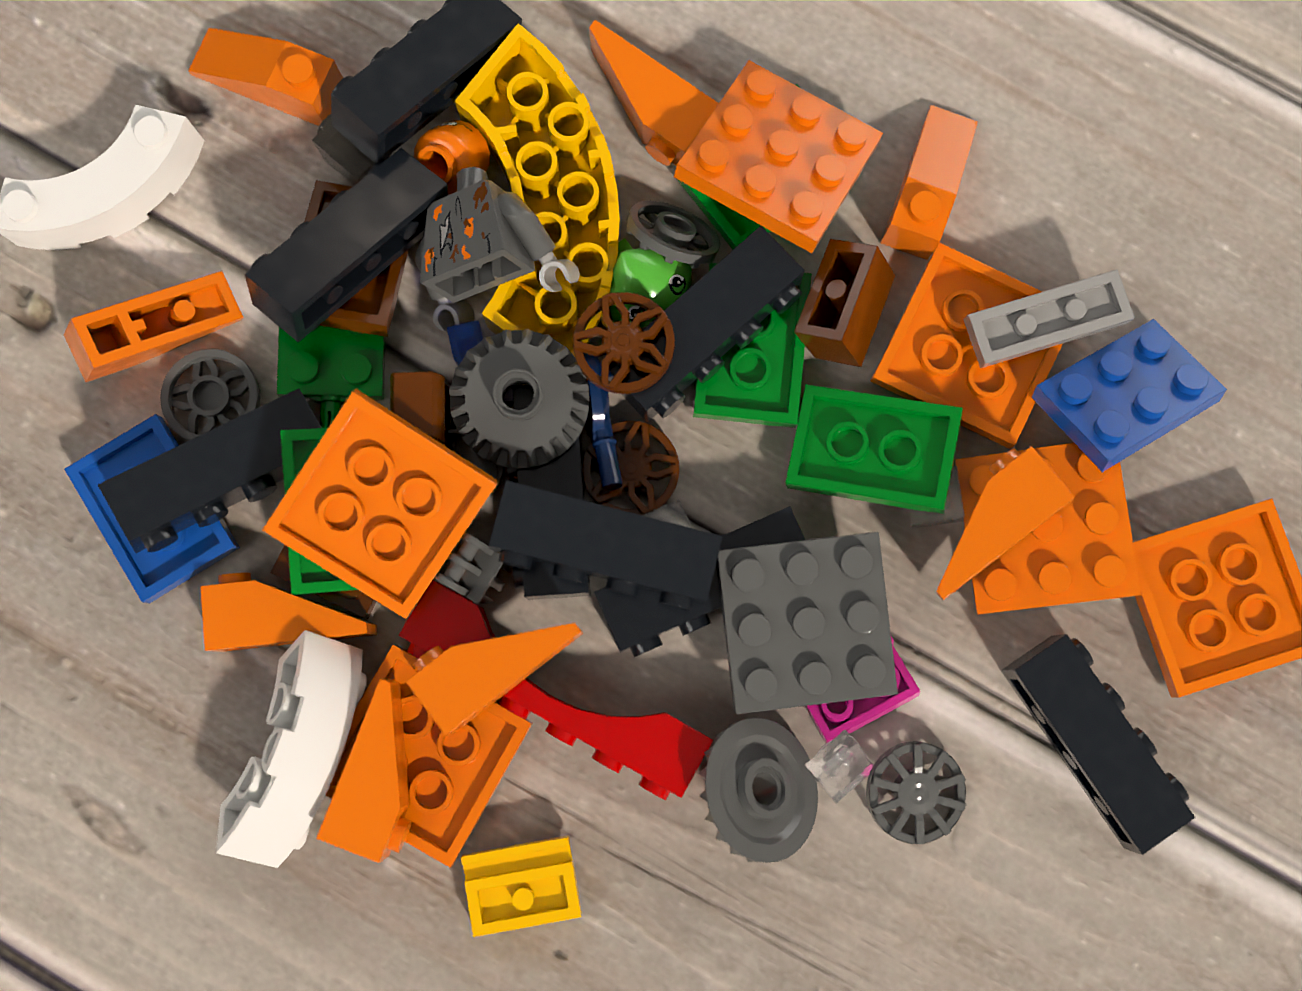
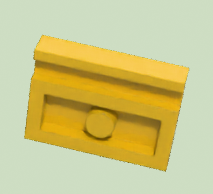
(521, 886)

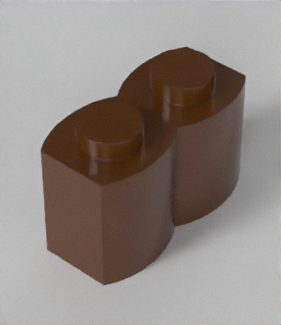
(423, 402)

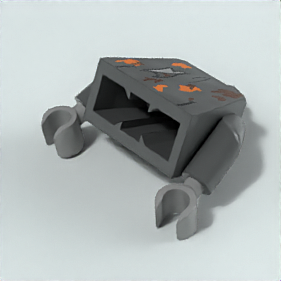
(481, 242)

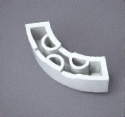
(108, 193)
(312, 718)

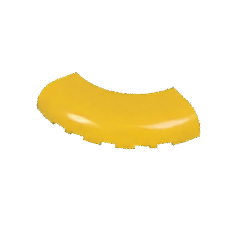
(560, 169)

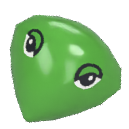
(647, 275)

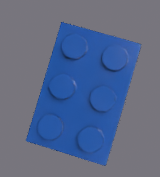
(1128, 394)
(161, 570)

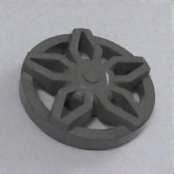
(208, 394)

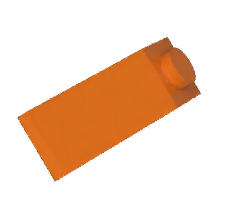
(268, 72)
(656, 100)
(930, 183)
(150, 325)
(1009, 509)
(259, 615)
(474, 675)
(373, 788)

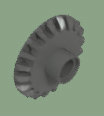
(526, 435)
(760, 790)

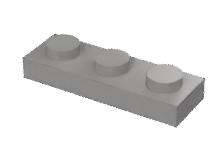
(1049, 318)

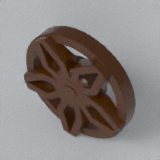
(623, 342)
(636, 468)

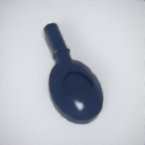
(600, 430)

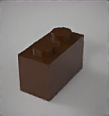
(845, 302)

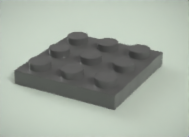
(806, 622)

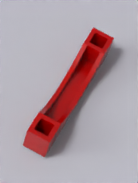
(651, 744)

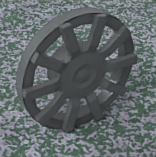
(672, 233)
(916, 792)

